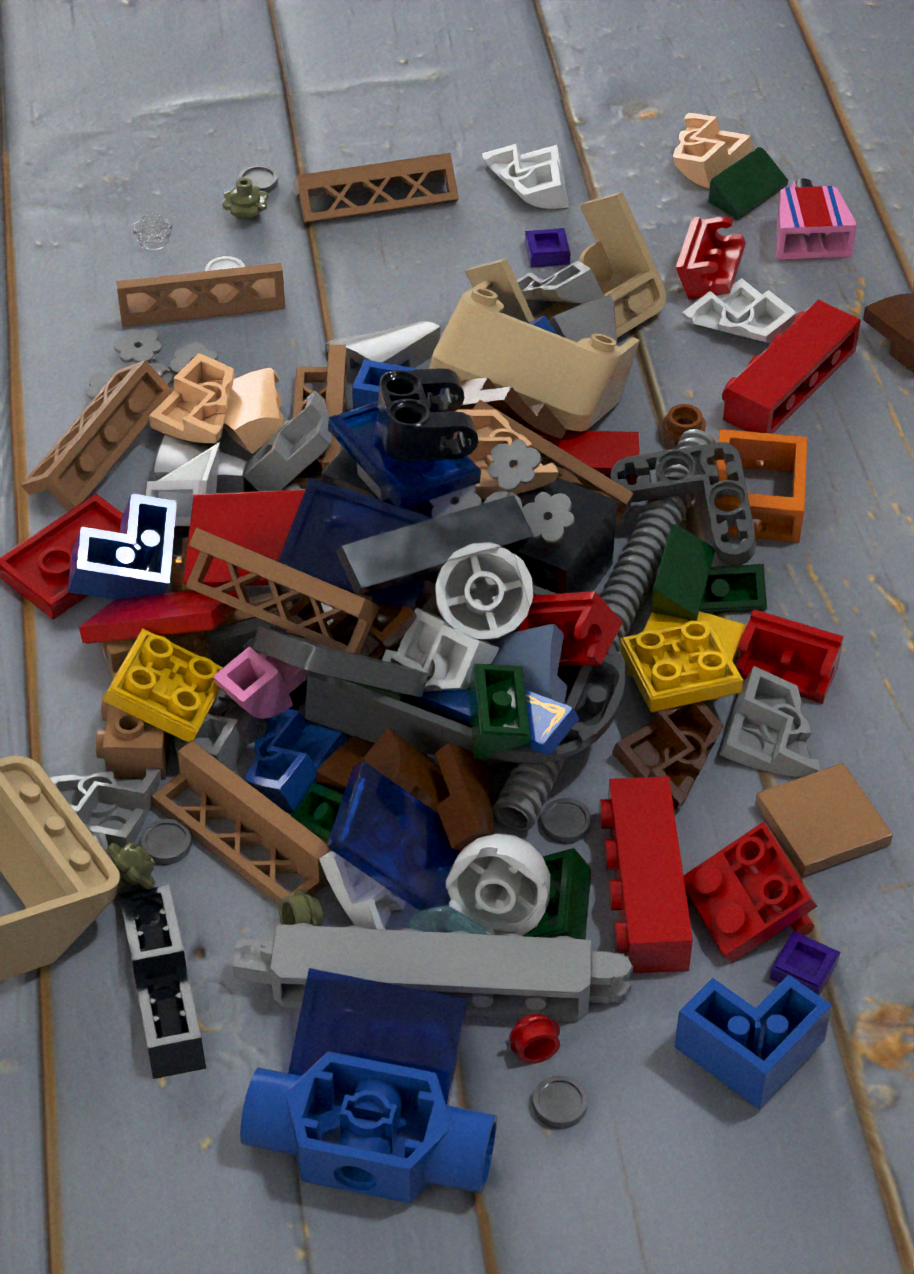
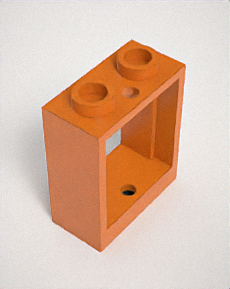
(779, 515)

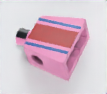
(813, 223)

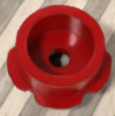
(535, 1038)

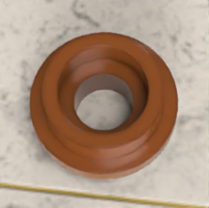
(681, 419)

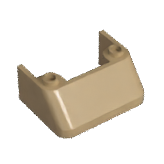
(616, 259)
(571, 377)
(50, 866)

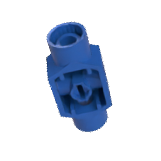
(369, 1128)

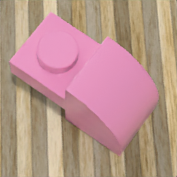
(260, 683)

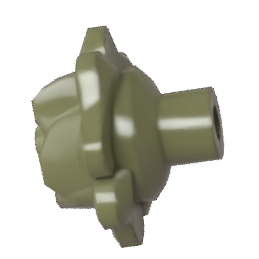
(245, 200)
(133, 865)

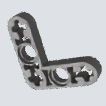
(701, 477)
(338, 663)

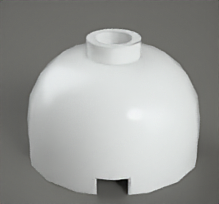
(484, 591)
(500, 883)

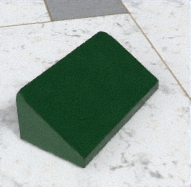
(746, 183)
(682, 575)
(735, 589)
(497, 709)
(318, 810)
(568, 897)

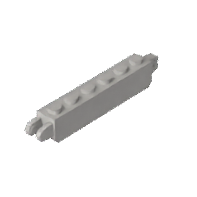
(497, 973)

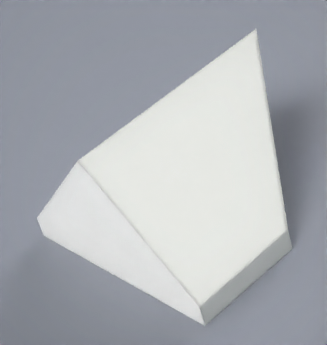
(191, 478)

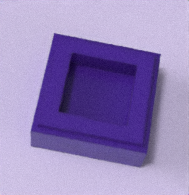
(547, 247)
(806, 962)

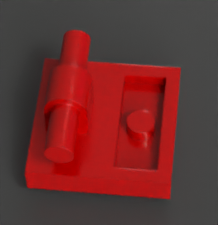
(749, 893)

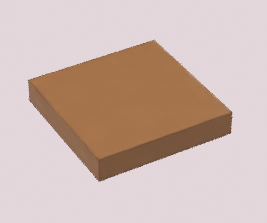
(823, 819)

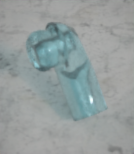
(445, 920)

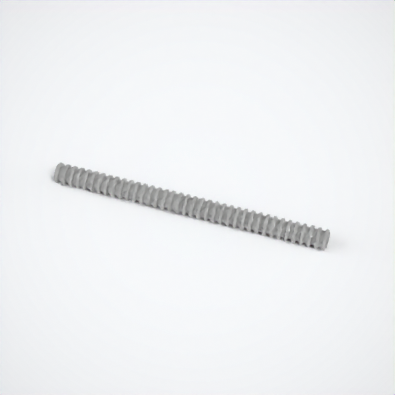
(624, 593)

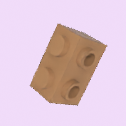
(131, 744)

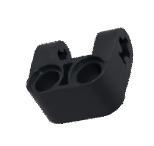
(418, 422)

